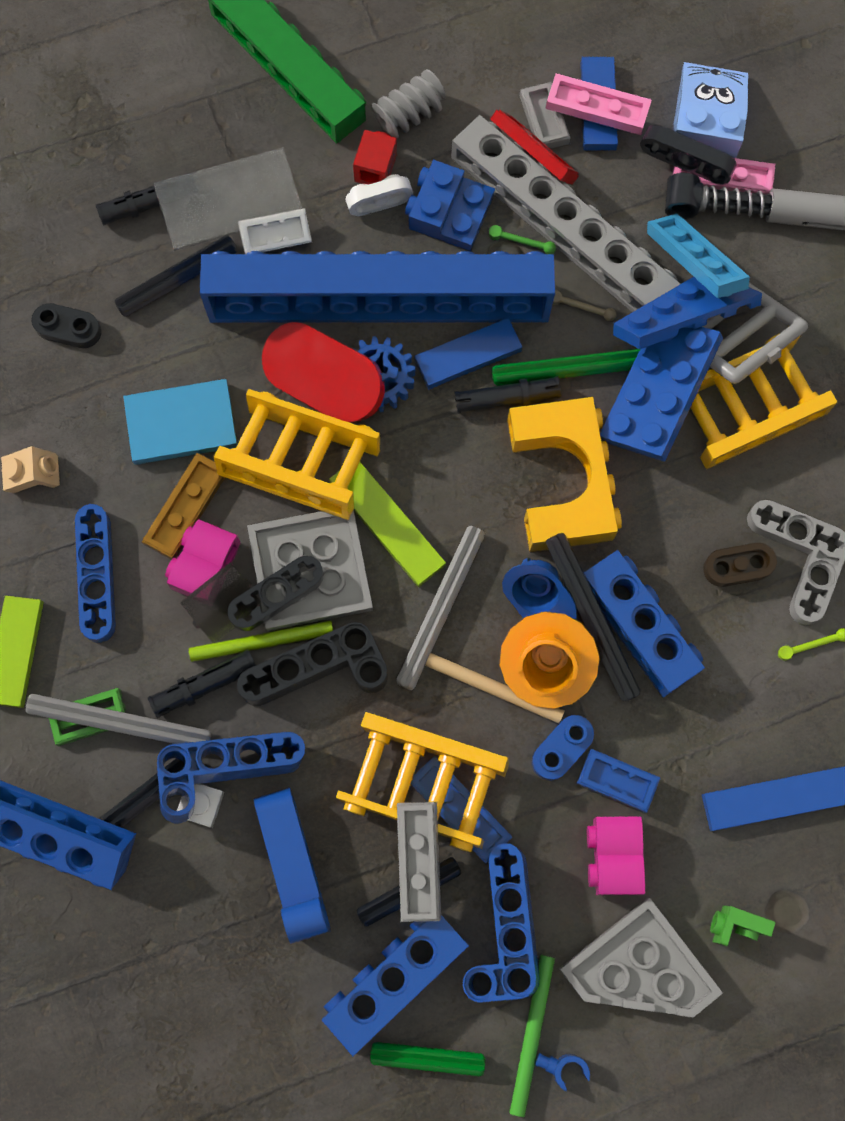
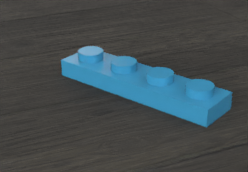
(698, 255)

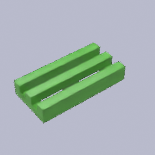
(56, 726)

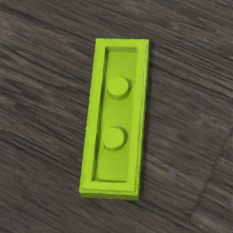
(18, 640)

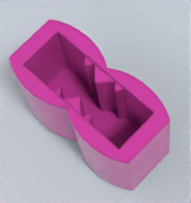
(204, 554)
(617, 856)

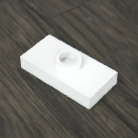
(275, 231)

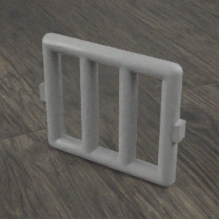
(769, 352)

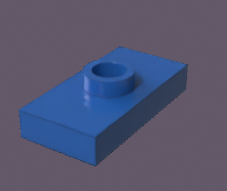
(618, 781)

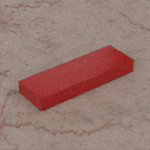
(535, 147)

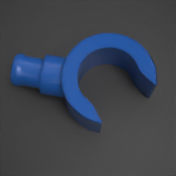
(554, 1066)

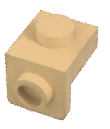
(29, 468)

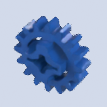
(392, 378)

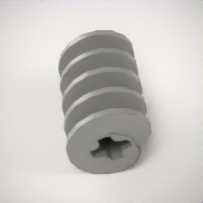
(409, 102)

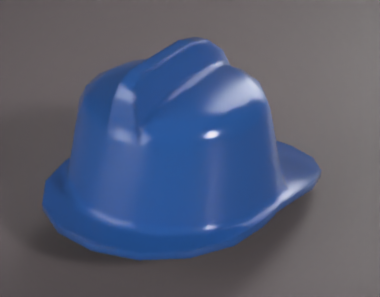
(537, 588)

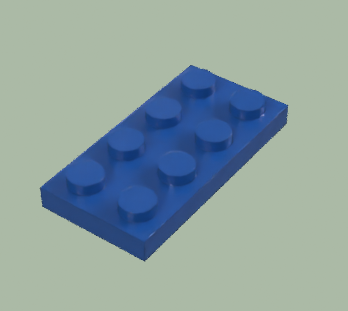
(660, 392)

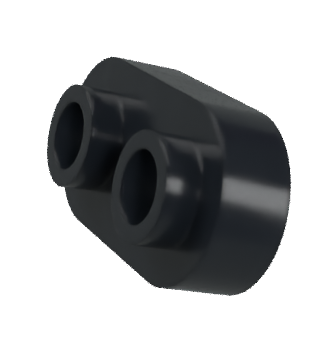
(64, 324)

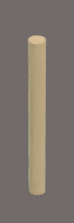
(488, 685)

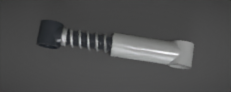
(688, 196)

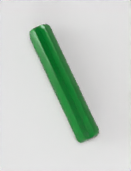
(427, 1059)

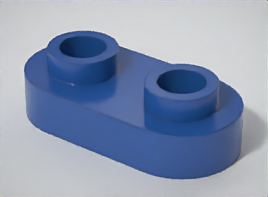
(563, 747)

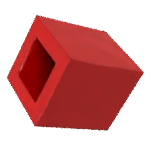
(374, 157)

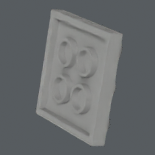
(334, 545)

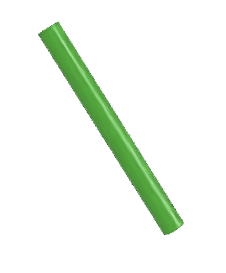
(532, 1038)

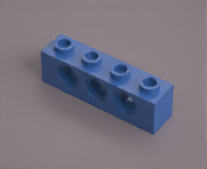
(641, 643)
(63, 837)
(357, 1031)

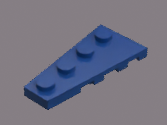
(681, 307)

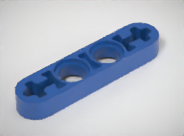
(99, 572)

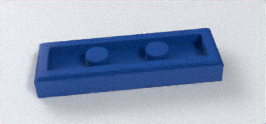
(600, 72)
(468, 353)
(454, 806)

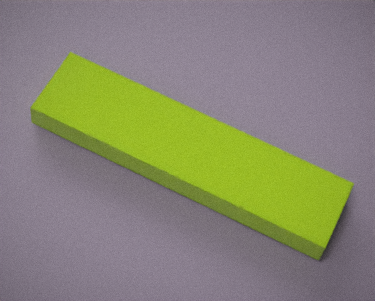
(393, 528)

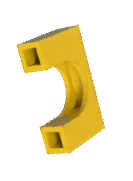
(574, 428)

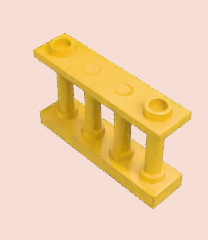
(750, 432)
(300, 485)
(450, 754)

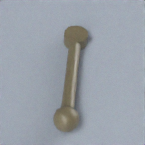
(609, 314)

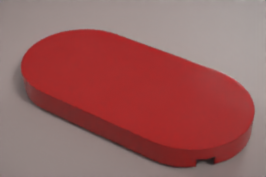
(323, 372)

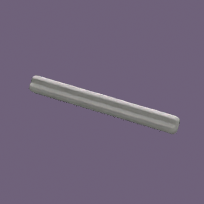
(440, 608)
(114, 720)

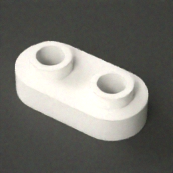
(379, 196)

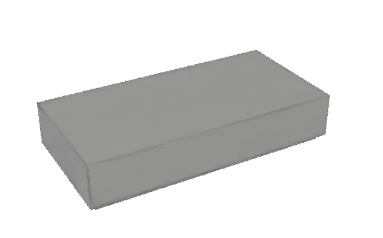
(544, 123)

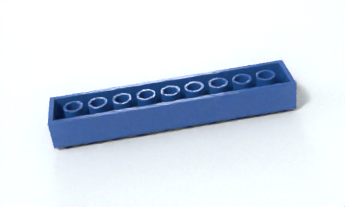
(377, 287)

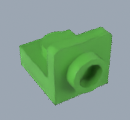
(747, 925)

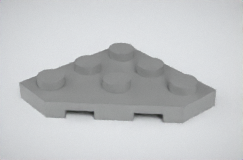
(642, 967)

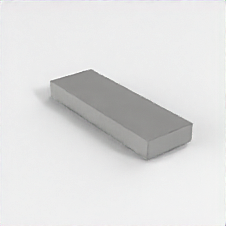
(418, 861)

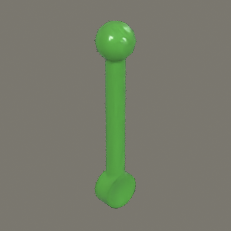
(496, 233)

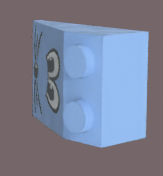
(712, 106)

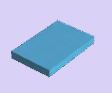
(180, 421)

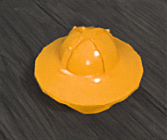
(549, 660)

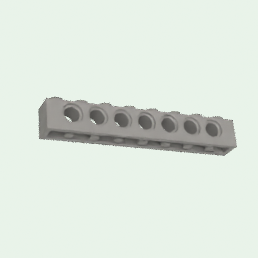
(543, 215)

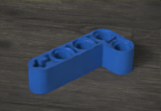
(231, 769)
(292, 866)
(505, 923)

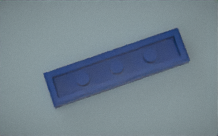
(775, 798)

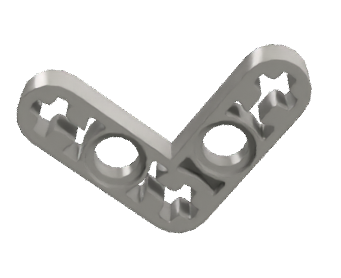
(817, 554)

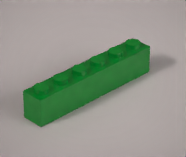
(293, 64)

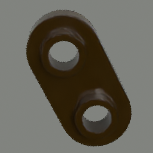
(738, 564)

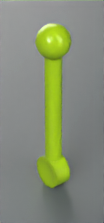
(786, 652)

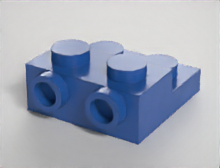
(449, 205)

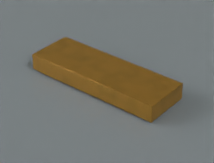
(184, 506)

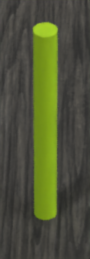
(259, 641)

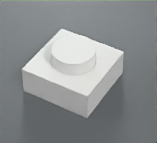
(206, 805)

